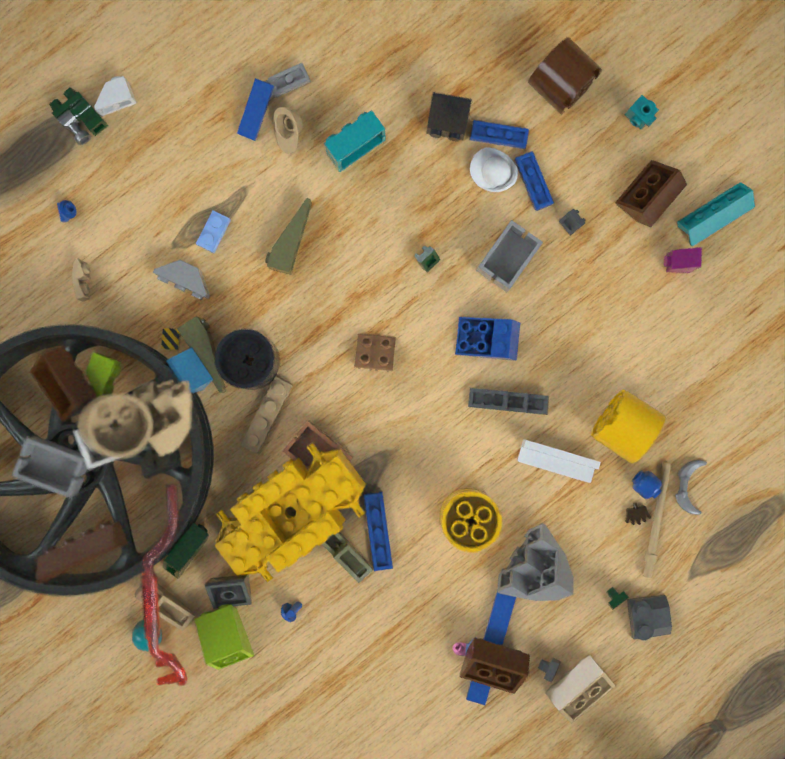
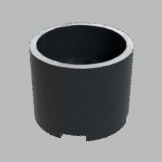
(234, 352)

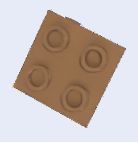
(375, 352)

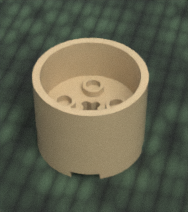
(131, 429)

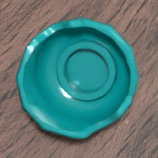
(138, 637)

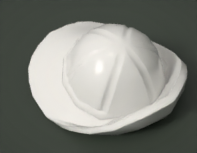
(493, 170)

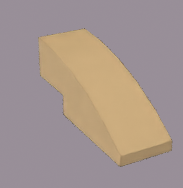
(170, 608)

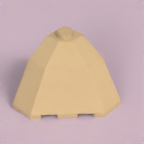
(170, 413)

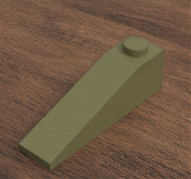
(286, 247)
(199, 338)

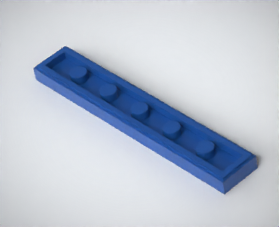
(494, 633)

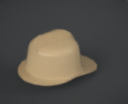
(287, 126)

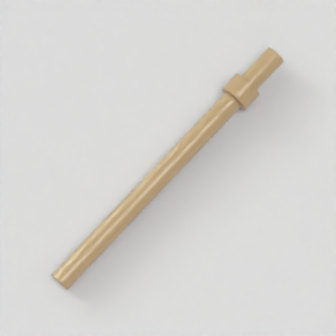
(650, 556)

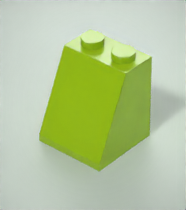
(223, 637)

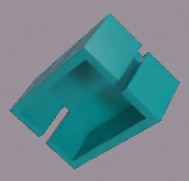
(355, 140)

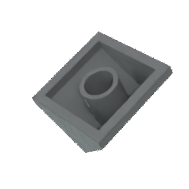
(229, 590)

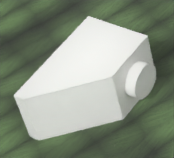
(115, 96)

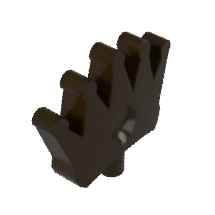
(637, 513)

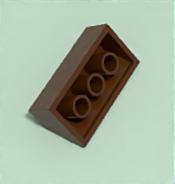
(80, 551)

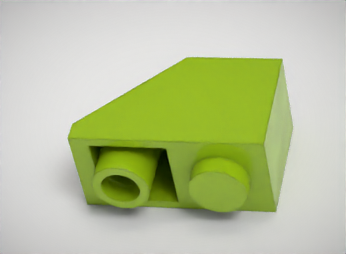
(102, 373)

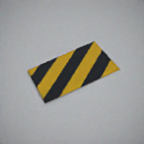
(170, 339)

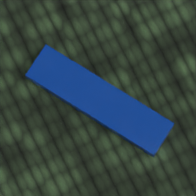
(378, 531)

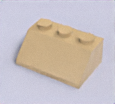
(579, 689)

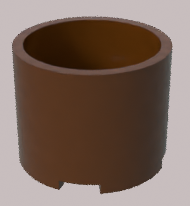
(564, 75)

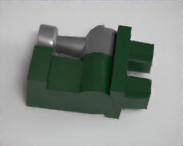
(77, 110)

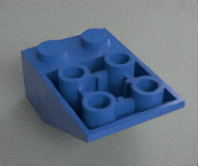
(488, 338)

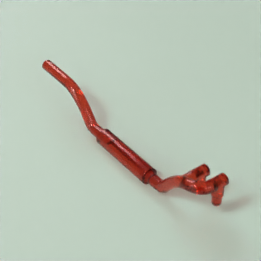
(150, 597)

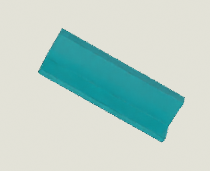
(717, 213)

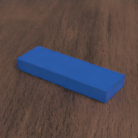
(255, 109)
(499, 134)
(534, 181)

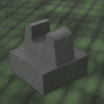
(572, 221)
(549, 668)

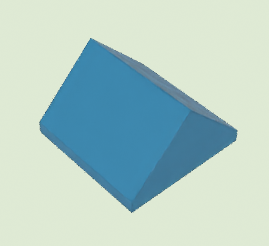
(190, 368)

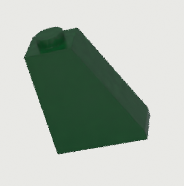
(185, 550)

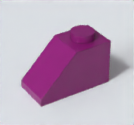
(683, 260)

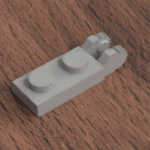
(288, 80)

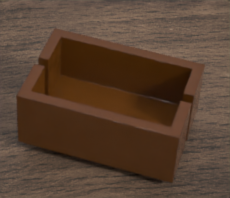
(62, 382)

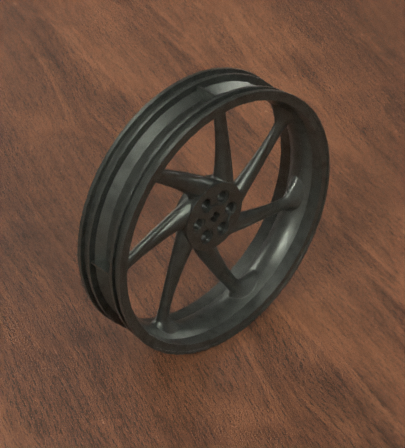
(195, 481)

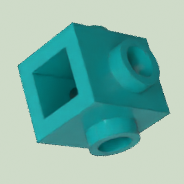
(642, 112)

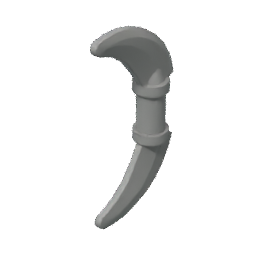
(682, 495)

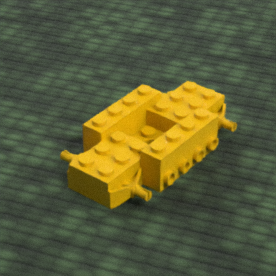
(266, 531)

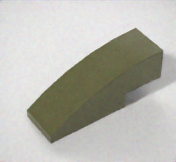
(347, 556)

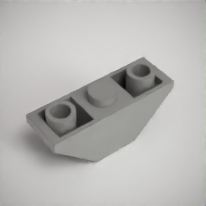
(185, 277)

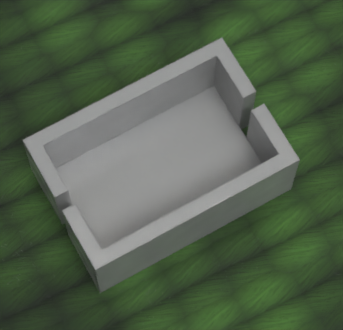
(509, 256)
(51, 466)

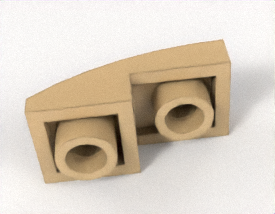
(80, 274)

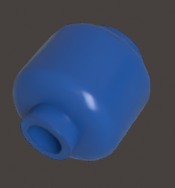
(647, 484)

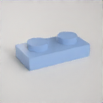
(213, 231)

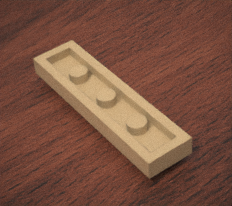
(266, 415)

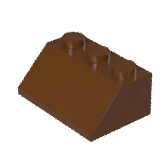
(651, 192)
(495, 665)

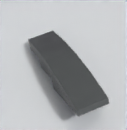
(508, 401)

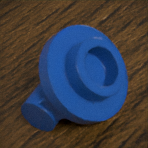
(66, 210)
(289, 612)

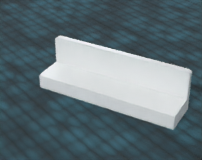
(557, 461)

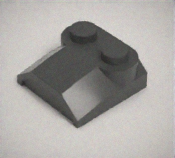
(649, 617)

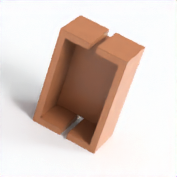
(311, 434)

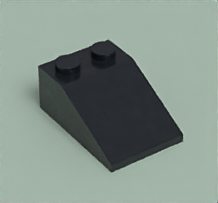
(448, 116)

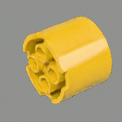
(628, 426)
(463, 505)

